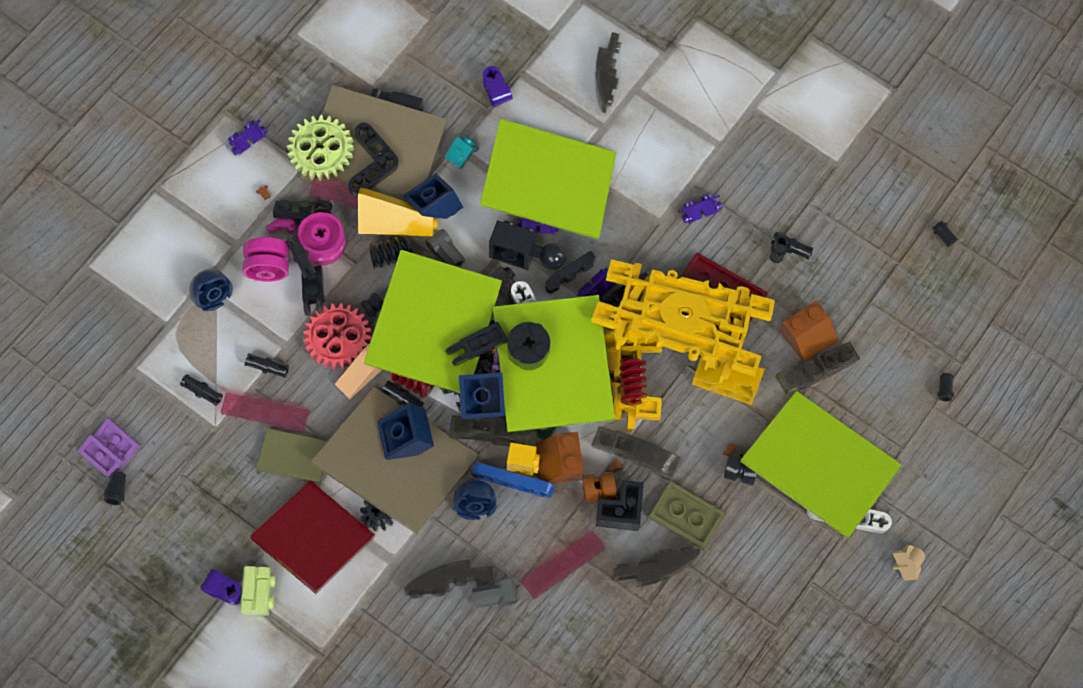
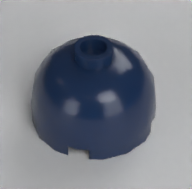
(210, 289)
(474, 499)

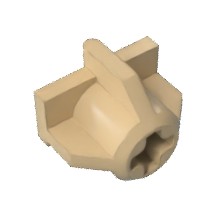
(909, 562)

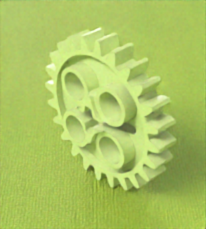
(308, 136)

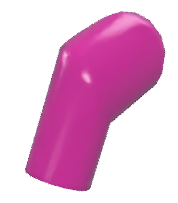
(276, 225)

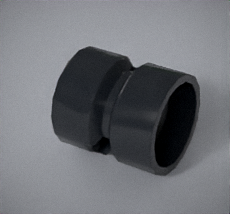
(736, 469)

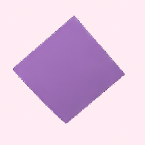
(109, 448)

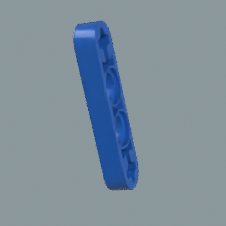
(513, 480)

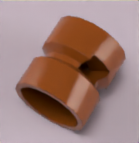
(606, 484)

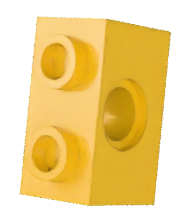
(523, 460)

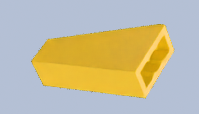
(391, 216)

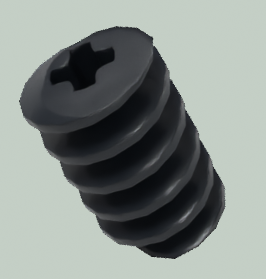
(389, 251)

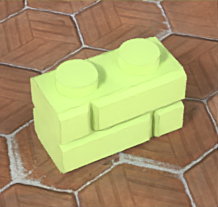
(256, 591)

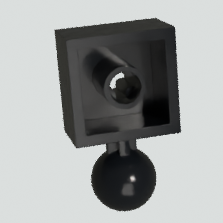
(518, 247)

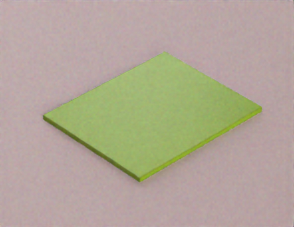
(548, 179)
(425, 314)
(572, 381)
(821, 464)

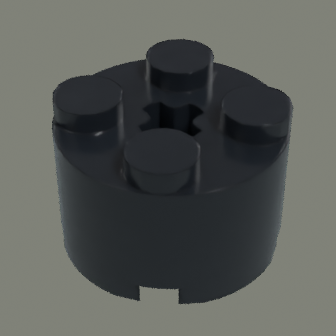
(520, 354)

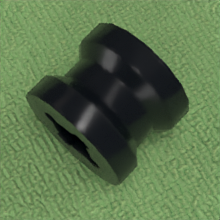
(372, 305)

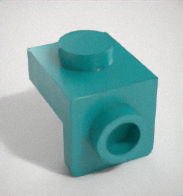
(461, 151)

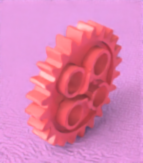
(325, 323)

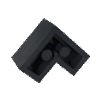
(623, 513)

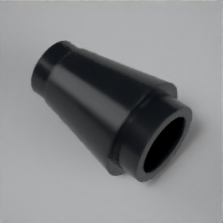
(115, 490)

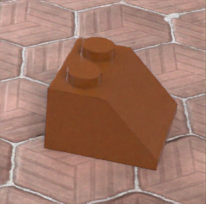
(809, 331)
(560, 458)

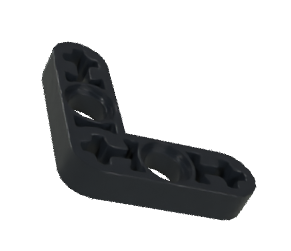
(378, 157)

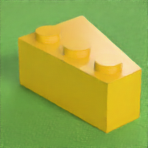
(736, 386)

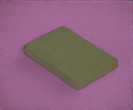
(290, 456)
(686, 515)

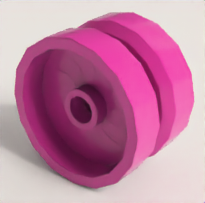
(322, 238)
(265, 259)

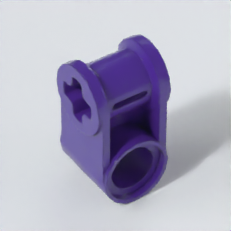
(495, 86)
(219, 586)

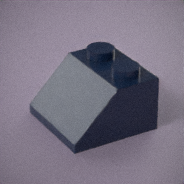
(434, 198)
(481, 395)
(405, 432)

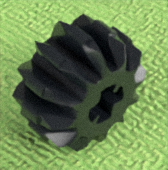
(369, 516)

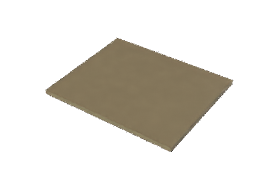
(408, 132)
(401, 487)

